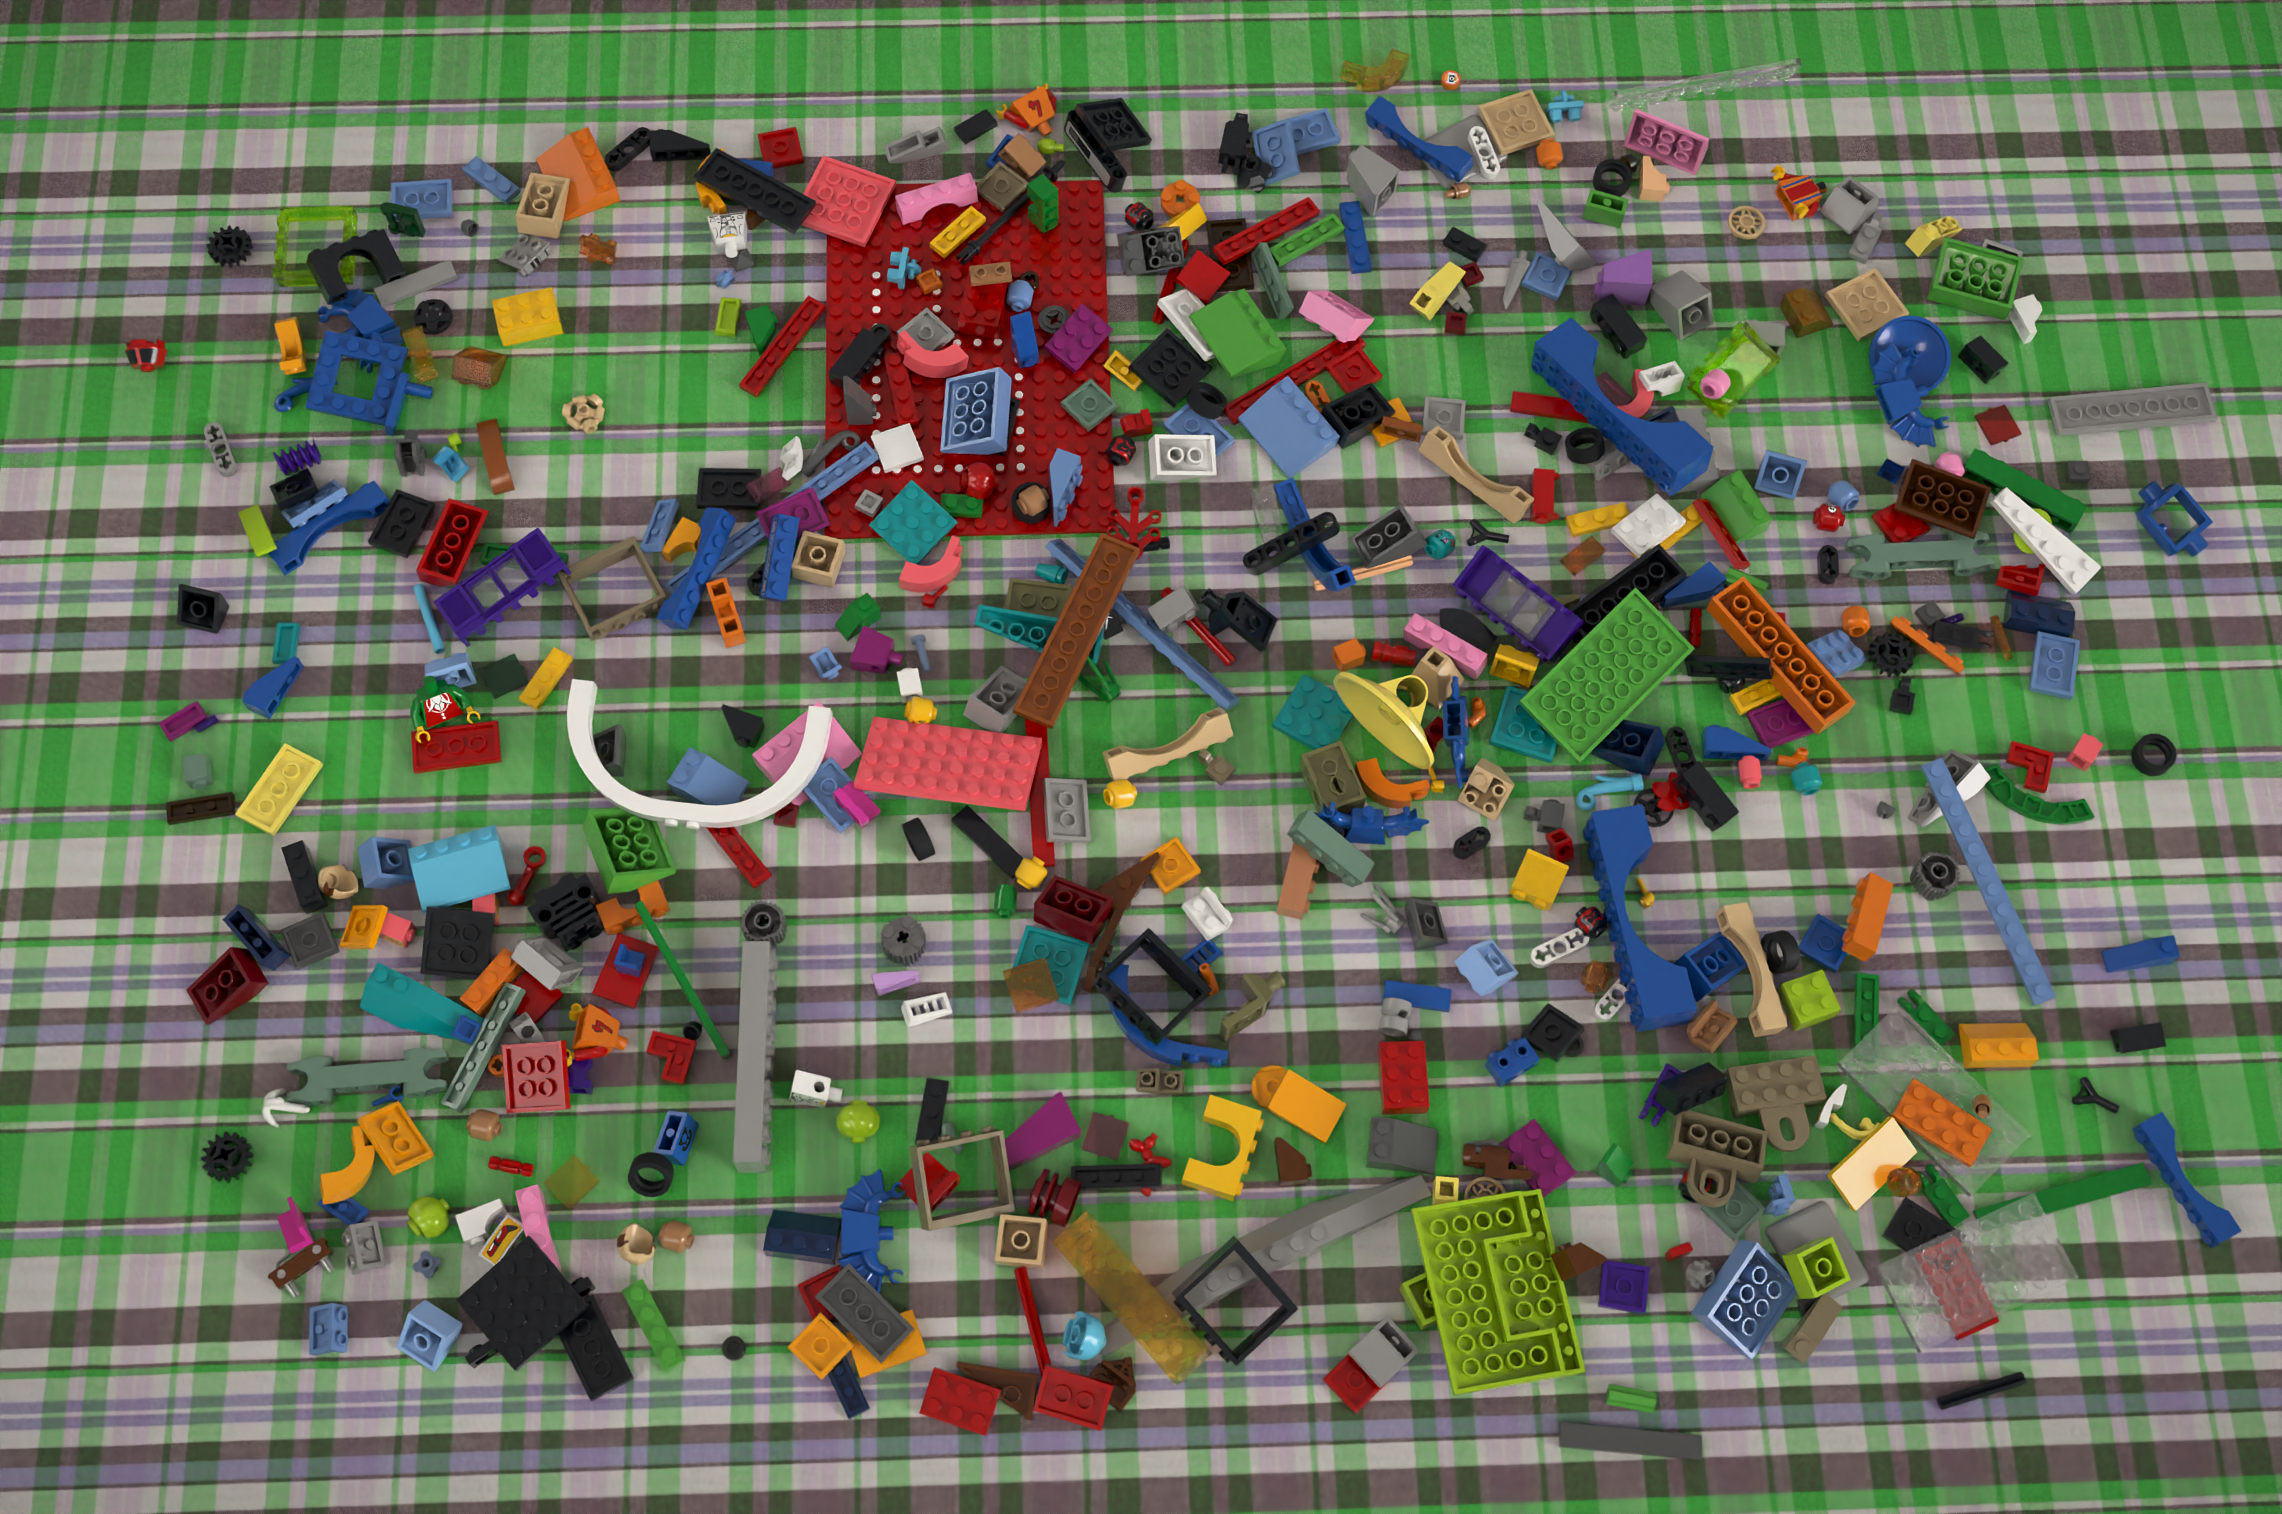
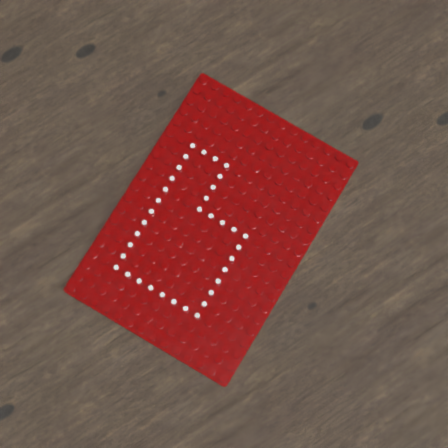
(1070, 274)

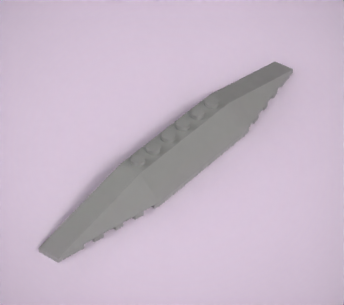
(1282, 1243)

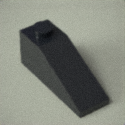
(673, 146)

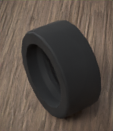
(1618, 167)
(1206, 400)
(1582, 436)
(1018, 513)
(2163, 744)
(918, 839)
(1789, 949)
(646, 1187)

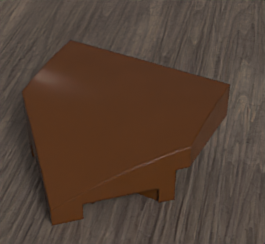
(1121, 1375)

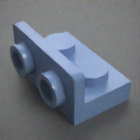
(1780, 1195)
(328, 1329)

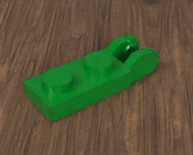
(1926, 1018)
(1942, 1197)

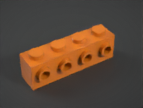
(1867, 916)

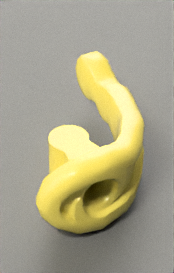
(1865, 1126)

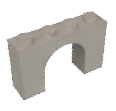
(1697, 420)

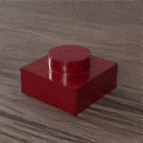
(1472, 276)
(1455, 323)
(787, 816)

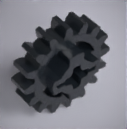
(229, 246)
(1892, 663)
(217, 1153)

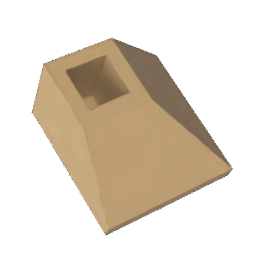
(1437, 672)
(1487, 789)

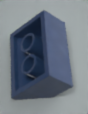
(2038, 613)
(802, 1237)

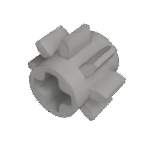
(1700, 1274)

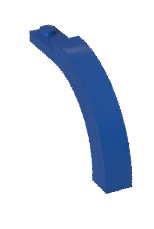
(1318, 559)
(1167, 1050)

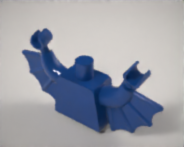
(366, 318)
(1901, 397)
(1456, 730)
(1369, 824)
(862, 1228)

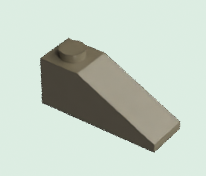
(1811, 1328)

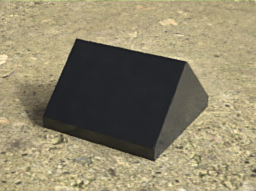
(201, 608)

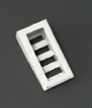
(924, 1001)

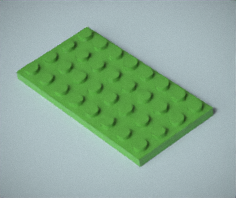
(1606, 675)

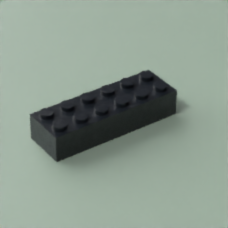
(1651, 574)

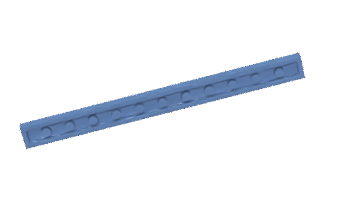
(823, 485)
(1150, 631)
(1988, 882)

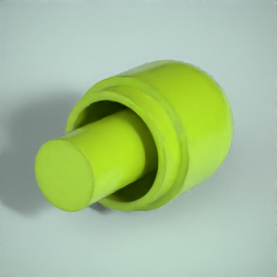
(1049, 146)

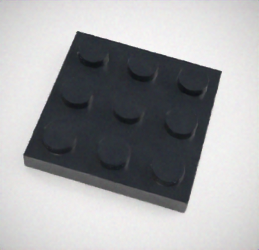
(1113, 124)
(1170, 367)
(457, 942)

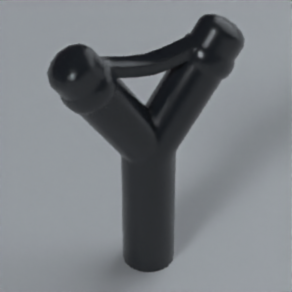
(1484, 534)
(2093, 1097)

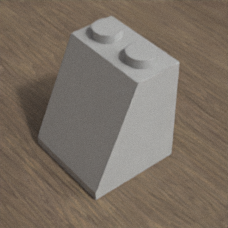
(1371, 179)
(1682, 304)

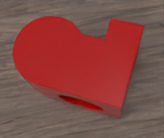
(1137, 424)
(1434, 733)
(1560, 845)

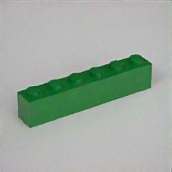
(2062, 509)

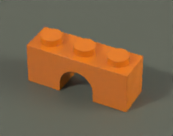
(726, 612)
(617, 919)
(482, 993)

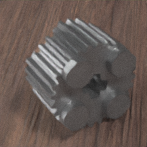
(1935, 875)
(767, 913)
(902, 929)

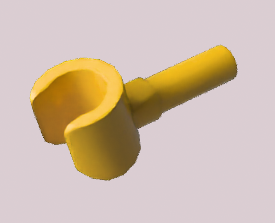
(1436, 785)
(1648, 897)

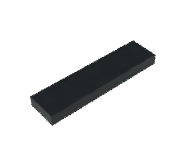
(988, 840)
(1118, 1176)

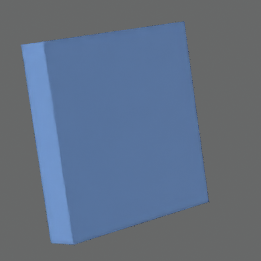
(1546, 277)

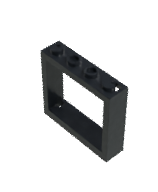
(1171, 965)
(1259, 1334)

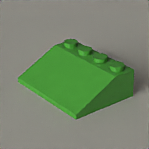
(1975, 278)
(1238, 334)
(626, 849)

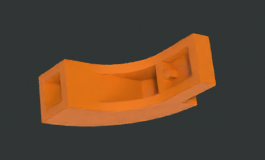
(1386, 792)

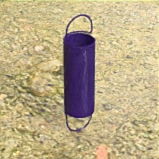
(1955, 618)
(206, 723)

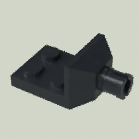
(1241, 615)

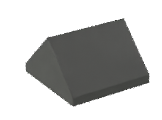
(611, 749)
(1425, 923)

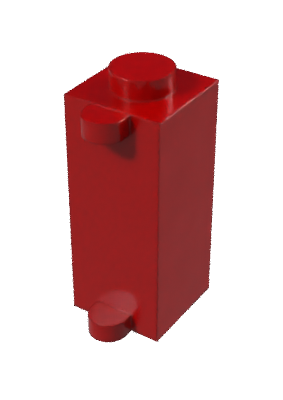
(1543, 491)

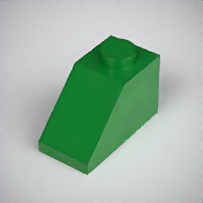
(762, 326)
(859, 613)
(1614, 1166)

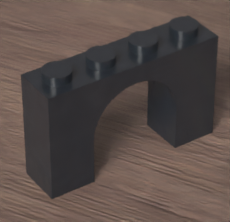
(372, 246)

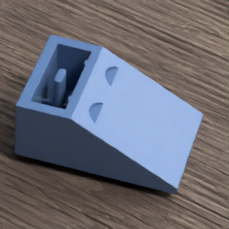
(1064, 477)

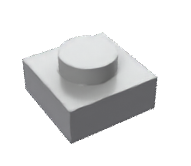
(869, 503)

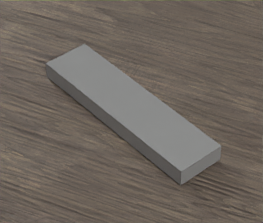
(415, 283)

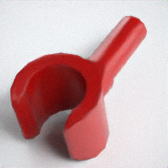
(929, 600)

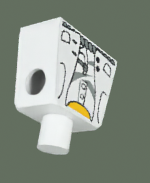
(729, 232)
(804, 1089)

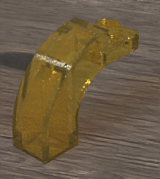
(1377, 78)
(420, 354)

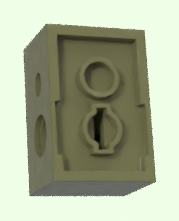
(1332, 778)

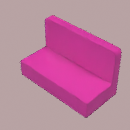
(856, 804)
(295, 1228)

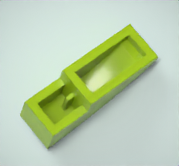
(257, 530)

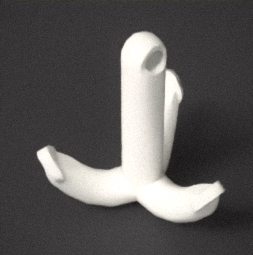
(278, 1103)

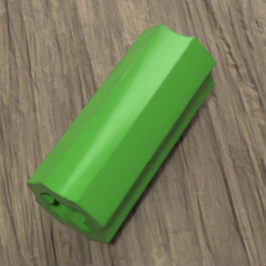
(1734, 574)
(1630, 1398)

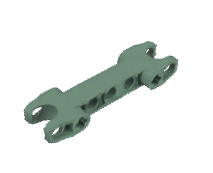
(1884, 556)
(328, 1079)

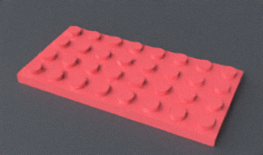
(948, 763)

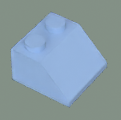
(454, 670)
(1485, 967)
(428, 1335)

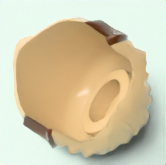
(337, 882)
(636, 1244)

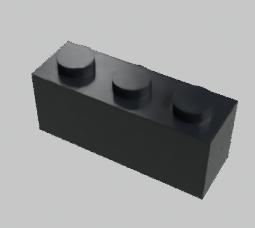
(1618, 326)
(858, 358)
(1705, 796)
(304, 877)
(1691, 1088)

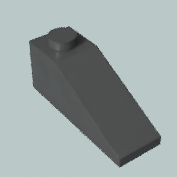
(858, 403)

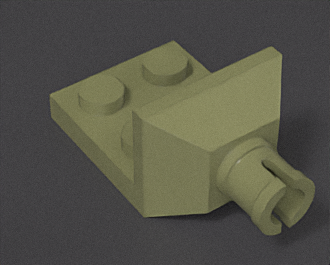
(1259, 996)

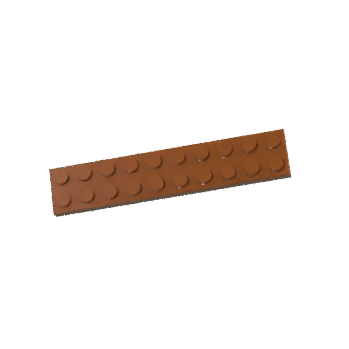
(1076, 631)

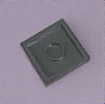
(310, 940)

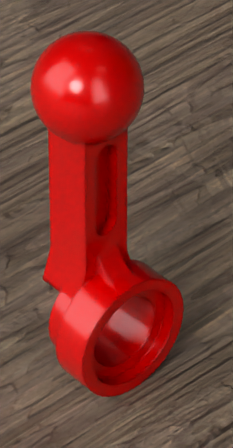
(517, 896)

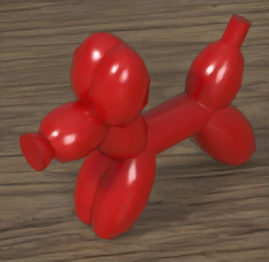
(1145, 1149)

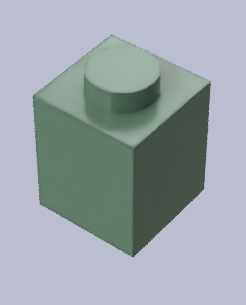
(198, 771)

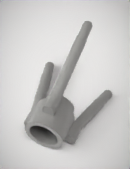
(1393, 920)

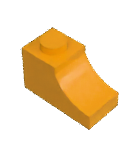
(683, 539)

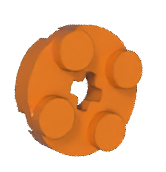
(1176, 190)

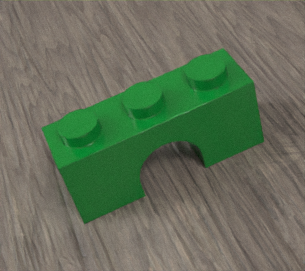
(1044, 210)

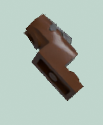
(1494, 1159)

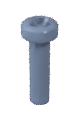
(919, 640)

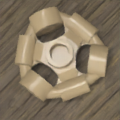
(584, 412)

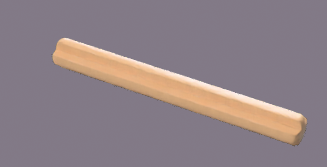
(1363, 572)

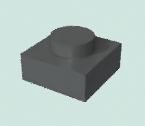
(2078, 471)
(1929, 613)

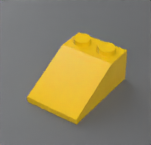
(1538, 880)

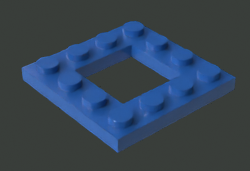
(332, 349)

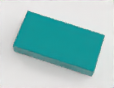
(285, 642)

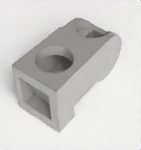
(526, 1029)

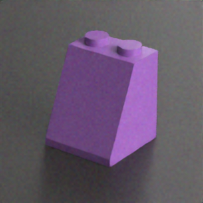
(1626, 279)

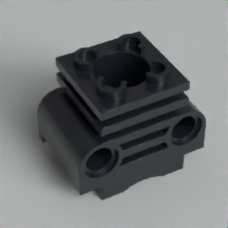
(568, 911)

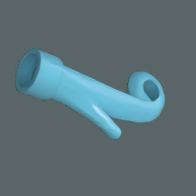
(1608, 785)

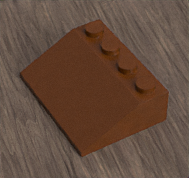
(1942, 498)

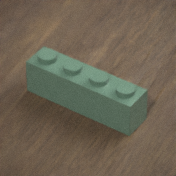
(1330, 848)

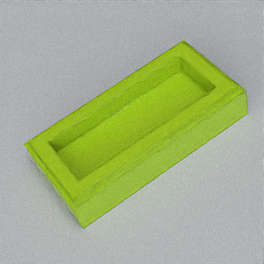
(728, 317)

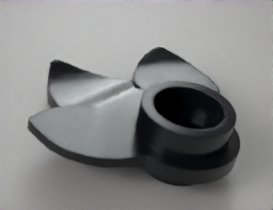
(1255, 176)

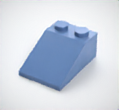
(706, 780)

